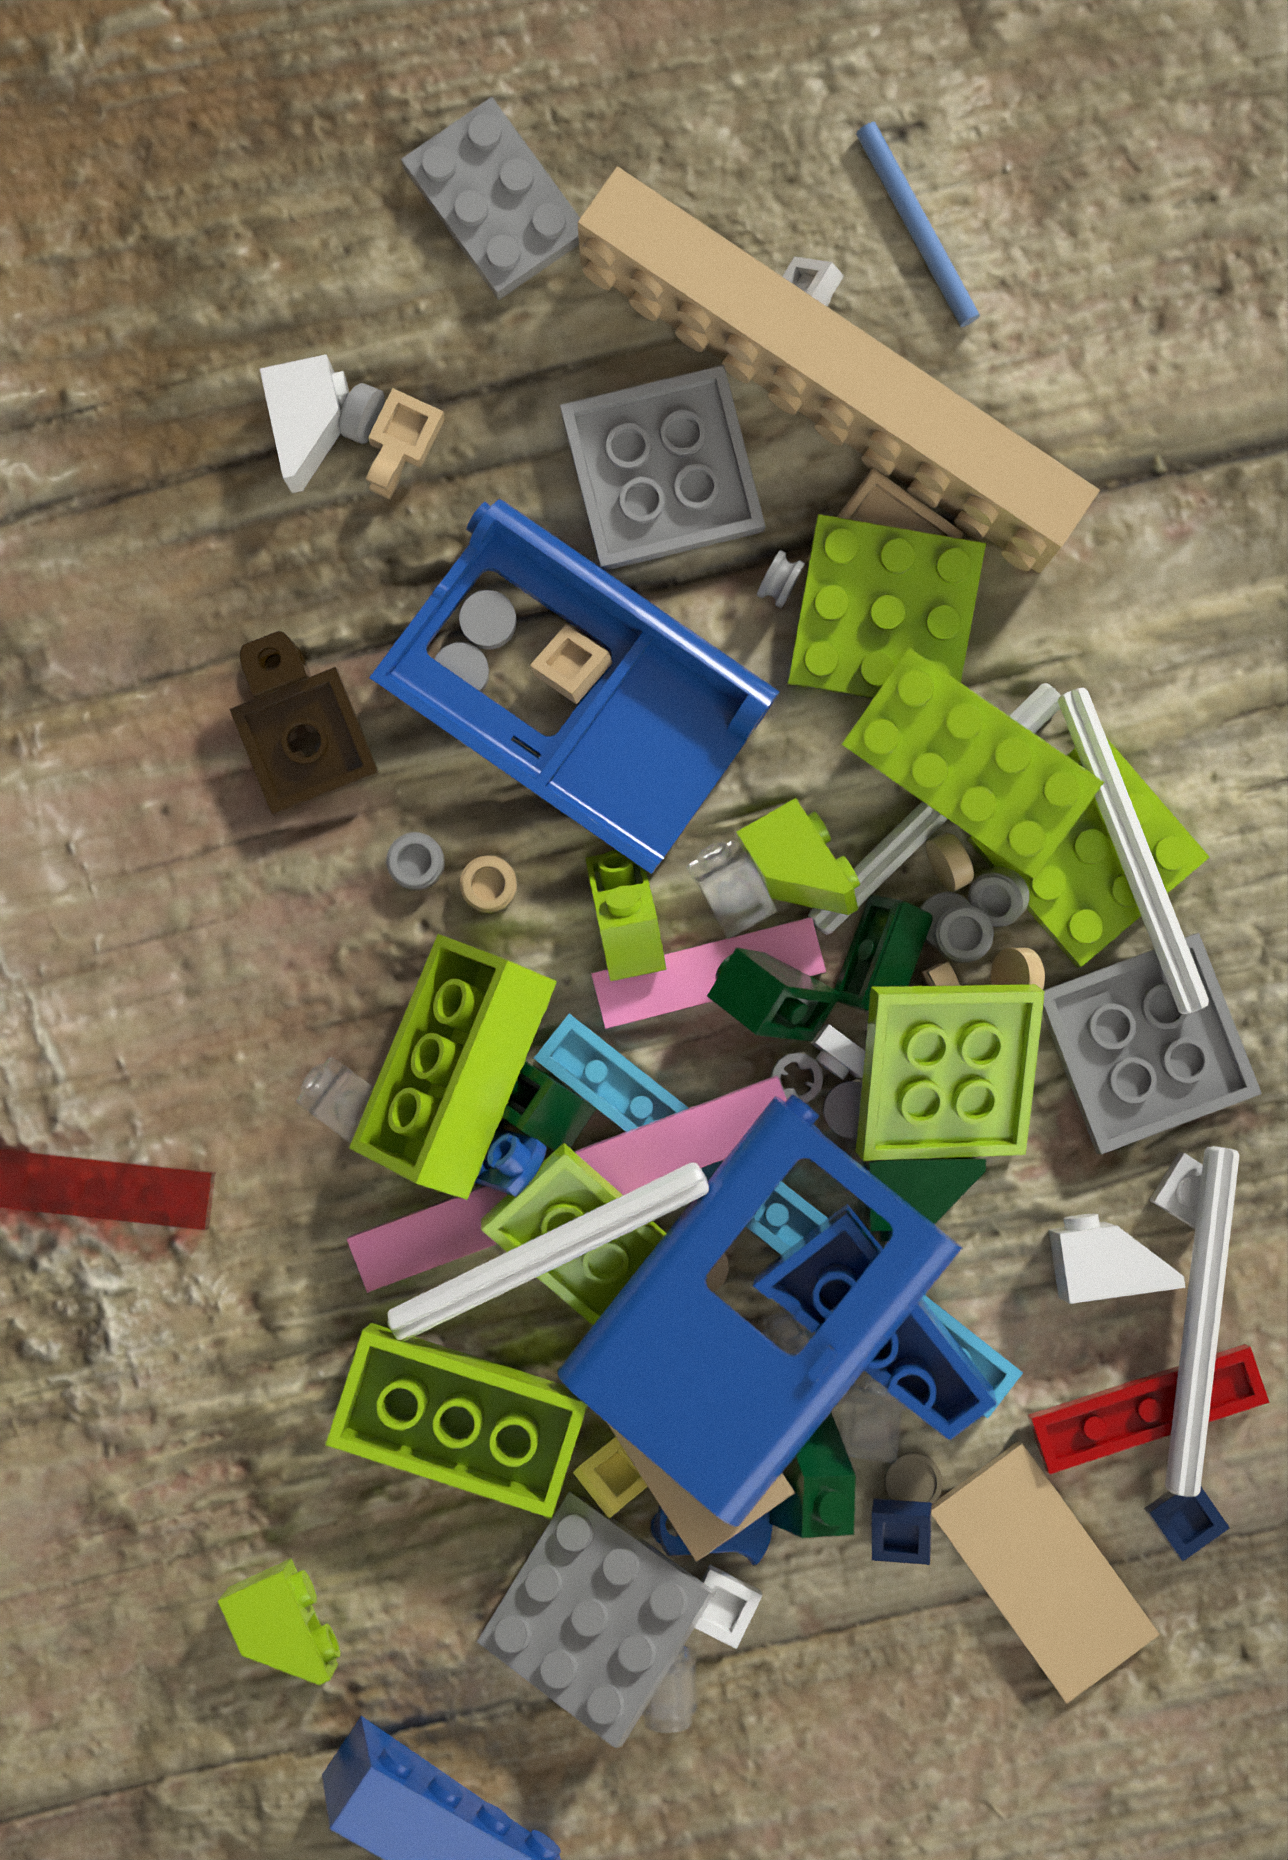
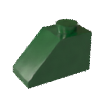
(771, 996)
(546, 1108)
(925, 1184)
(822, 1488)

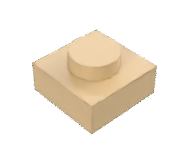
(571, 664)

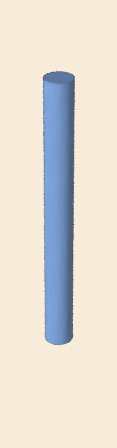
(917, 224)

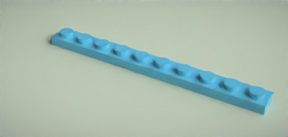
(783, 1220)

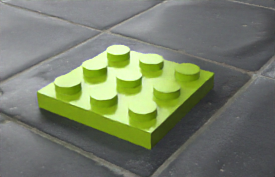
(876, 596)
(1083, 889)
(949, 1071)

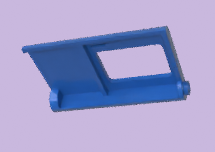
(640, 740)
(702, 1382)

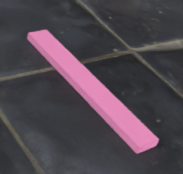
(626, 1161)

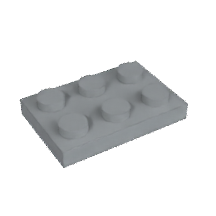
(494, 198)

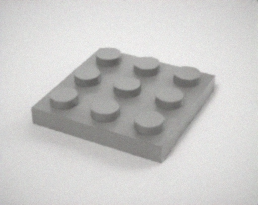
(662, 468)
(1139, 1059)
(596, 1618)

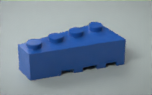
(919, 1361)
(414, 1811)

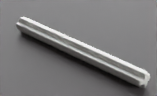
(925, 820)
(1134, 852)
(548, 1251)
(1202, 1321)

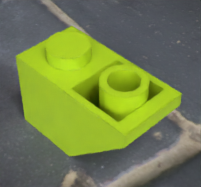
(796, 862)
(625, 916)
(278, 1625)

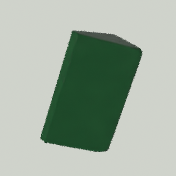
(882, 949)

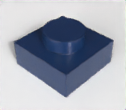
(1186, 1522)
(901, 1531)

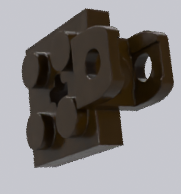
(291, 700)

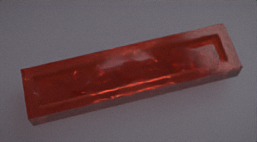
(106, 1189)

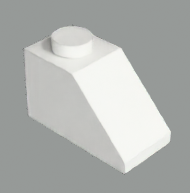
(304, 414)
(1105, 1262)

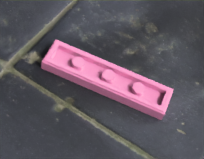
(693, 973)

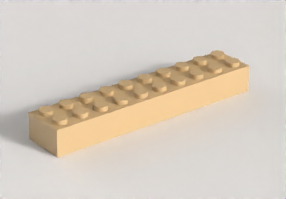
(830, 373)

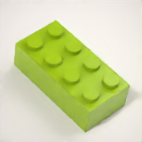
(972, 763)
(452, 1066)
(458, 1420)

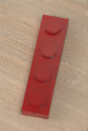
(1139, 1411)

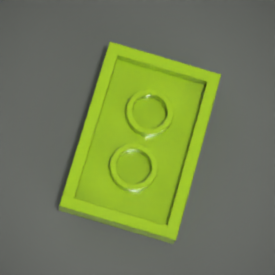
(556, 1195)

